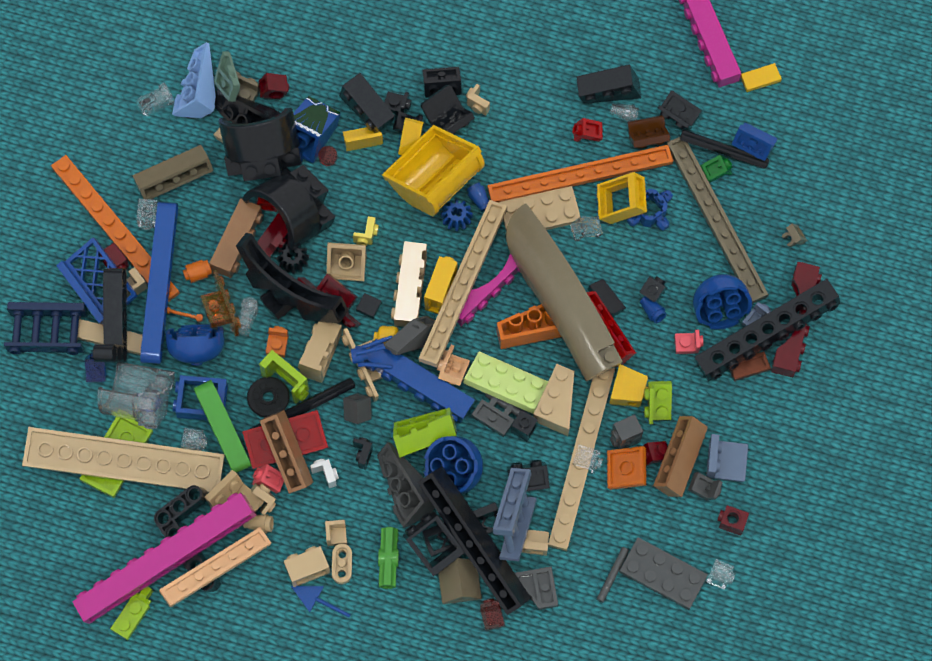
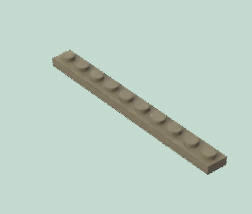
(717, 218)

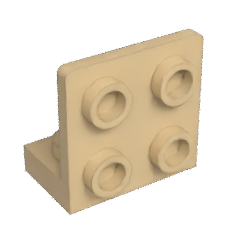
(229, 485)

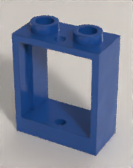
(193, 380)

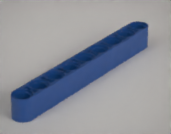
(159, 283)

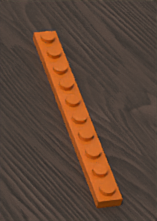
(581, 173)
(106, 219)

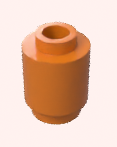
(197, 271)

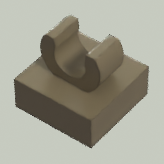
(796, 235)

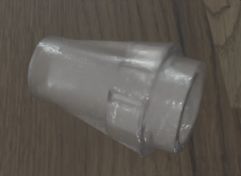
(625, 112)

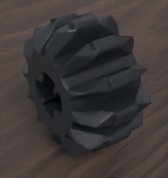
(288, 264)

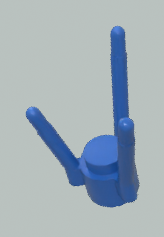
(359, 354)

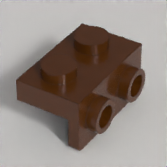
(648, 132)

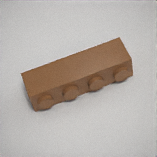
(244, 220)
(286, 451)
(680, 456)

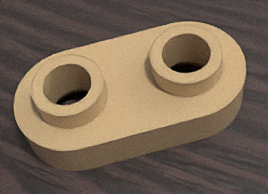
(341, 564)

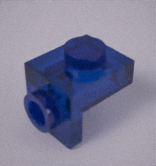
(94, 370)

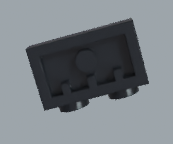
(439, 77)
(539, 474)

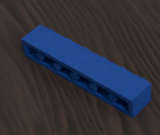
(421, 383)

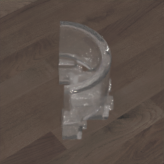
(138, 394)

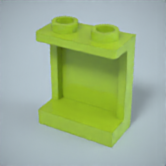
(275, 364)

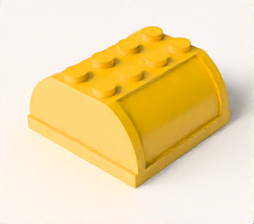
(434, 169)

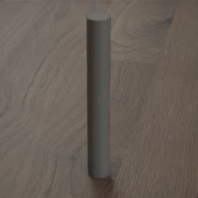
(612, 574)

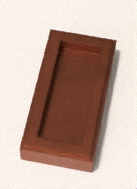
(751, 367)

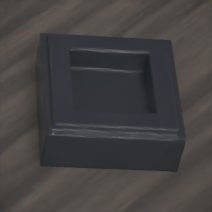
(368, 305)

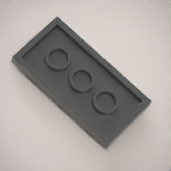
(663, 573)

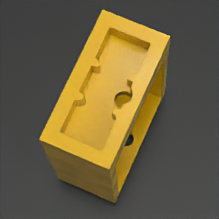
(637, 198)
(440, 283)

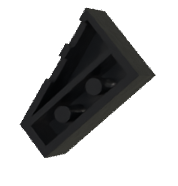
(609, 85)

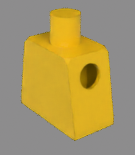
(628, 387)

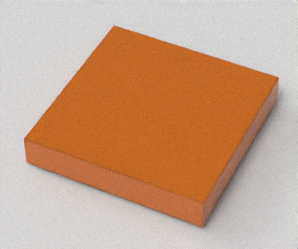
(626, 467)

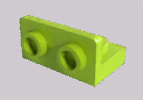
(659, 401)

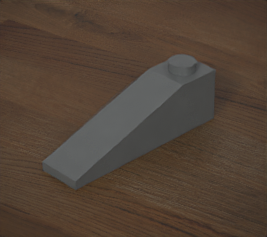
(403, 481)

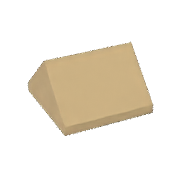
(346, 261)

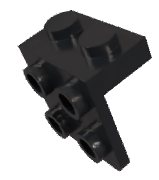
(446, 111)

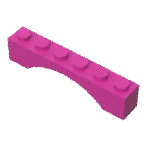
(478, 297)

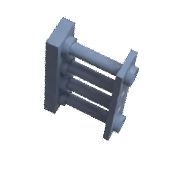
(514, 514)

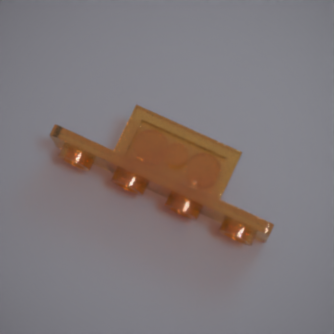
(218, 308)

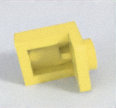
(371, 230)

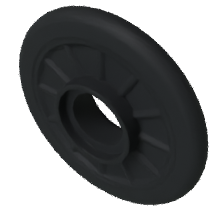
(262, 386)

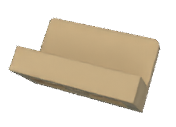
(536, 542)

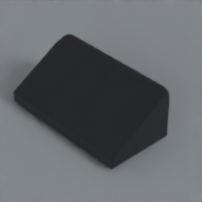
(608, 297)

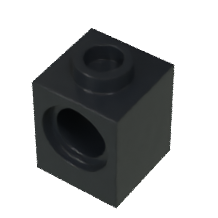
(524, 425)

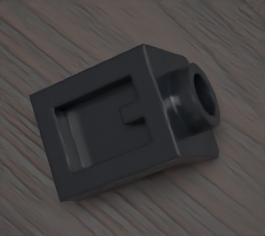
(398, 102)
(363, 456)

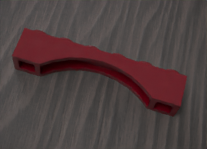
(786, 358)

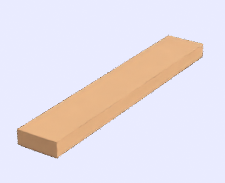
(215, 567)

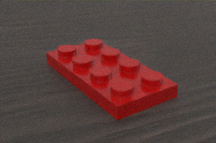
(306, 429)

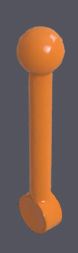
(199, 318)

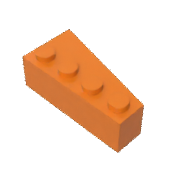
(526, 328)

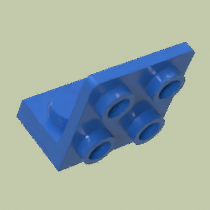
(754, 141)

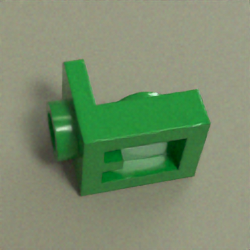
(717, 168)

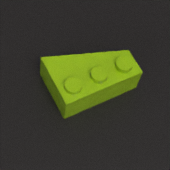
(421, 431)

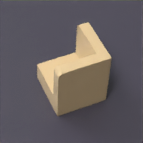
(136, 282)
(335, 532)

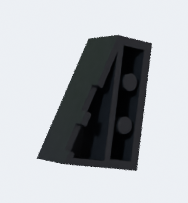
(366, 103)

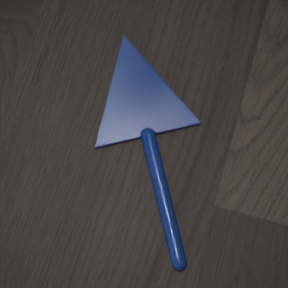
(310, 595)

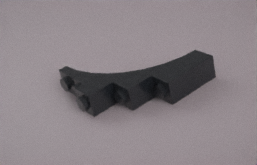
(287, 290)

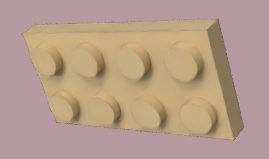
(552, 207)

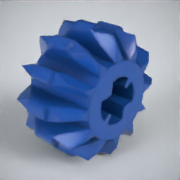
(458, 209)

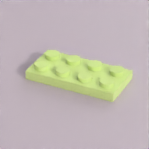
(505, 382)

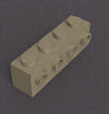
(173, 173)

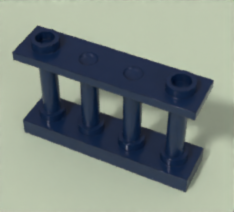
(37, 311)

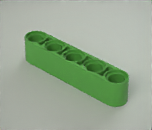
(222, 426)

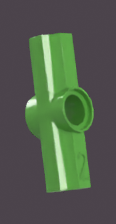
(388, 558)

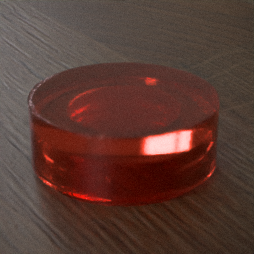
(327, 155)

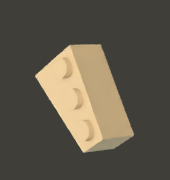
(320, 350)
(555, 404)

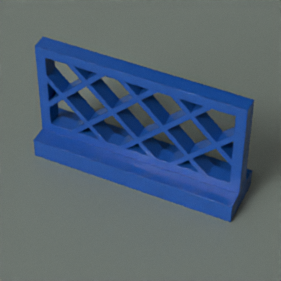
(79, 284)

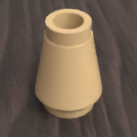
(264, 521)

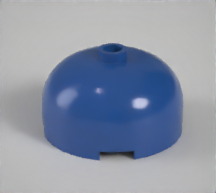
(723, 292)
(195, 343)
(459, 459)

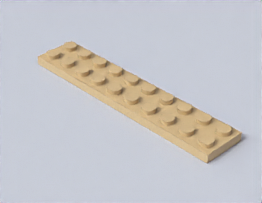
(121, 459)

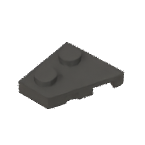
(540, 587)

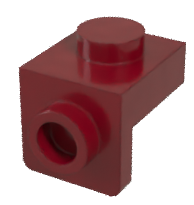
(655, 452)

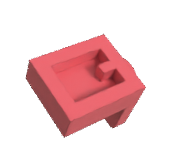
(688, 342)
(269, 477)

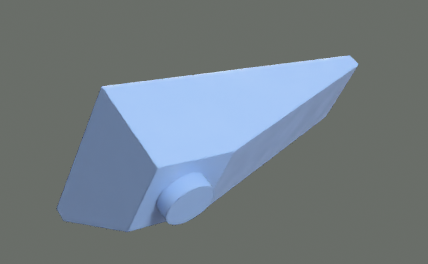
(198, 89)

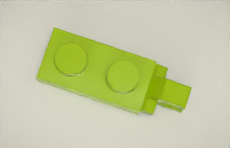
(132, 613)

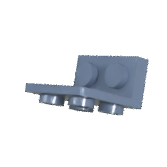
(726, 460)

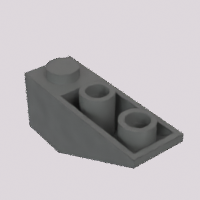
(411, 336)

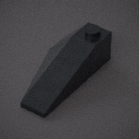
(243, 110)

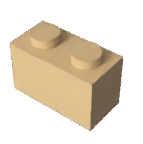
(306, 566)

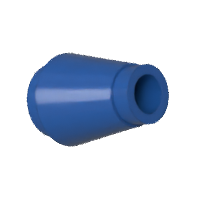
(478, 196)
(653, 310)

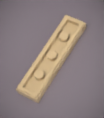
(94, 333)

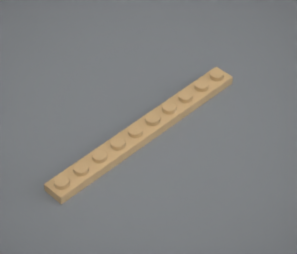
(462, 284)
(577, 475)

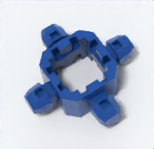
(659, 218)

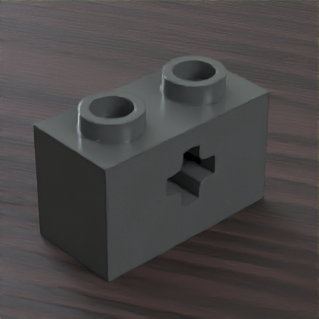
(626, 433)

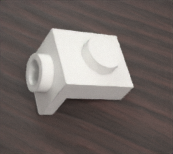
(330, 474)

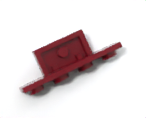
(273, 236)
(334, 287)

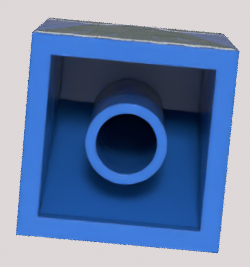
(314, 126)

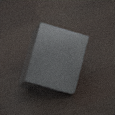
(357, 408)

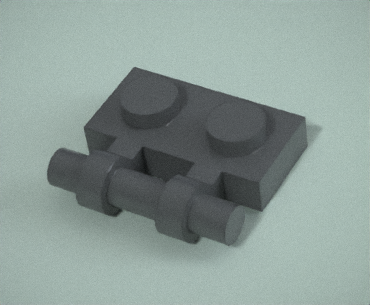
(493, 417)

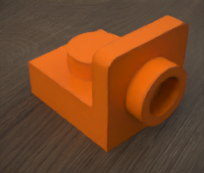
(277, 340)

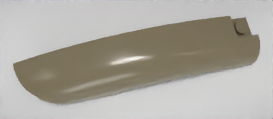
(561, 294)

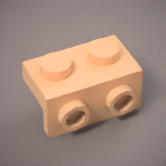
(452, 367)

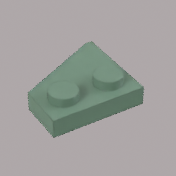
(226, 77)

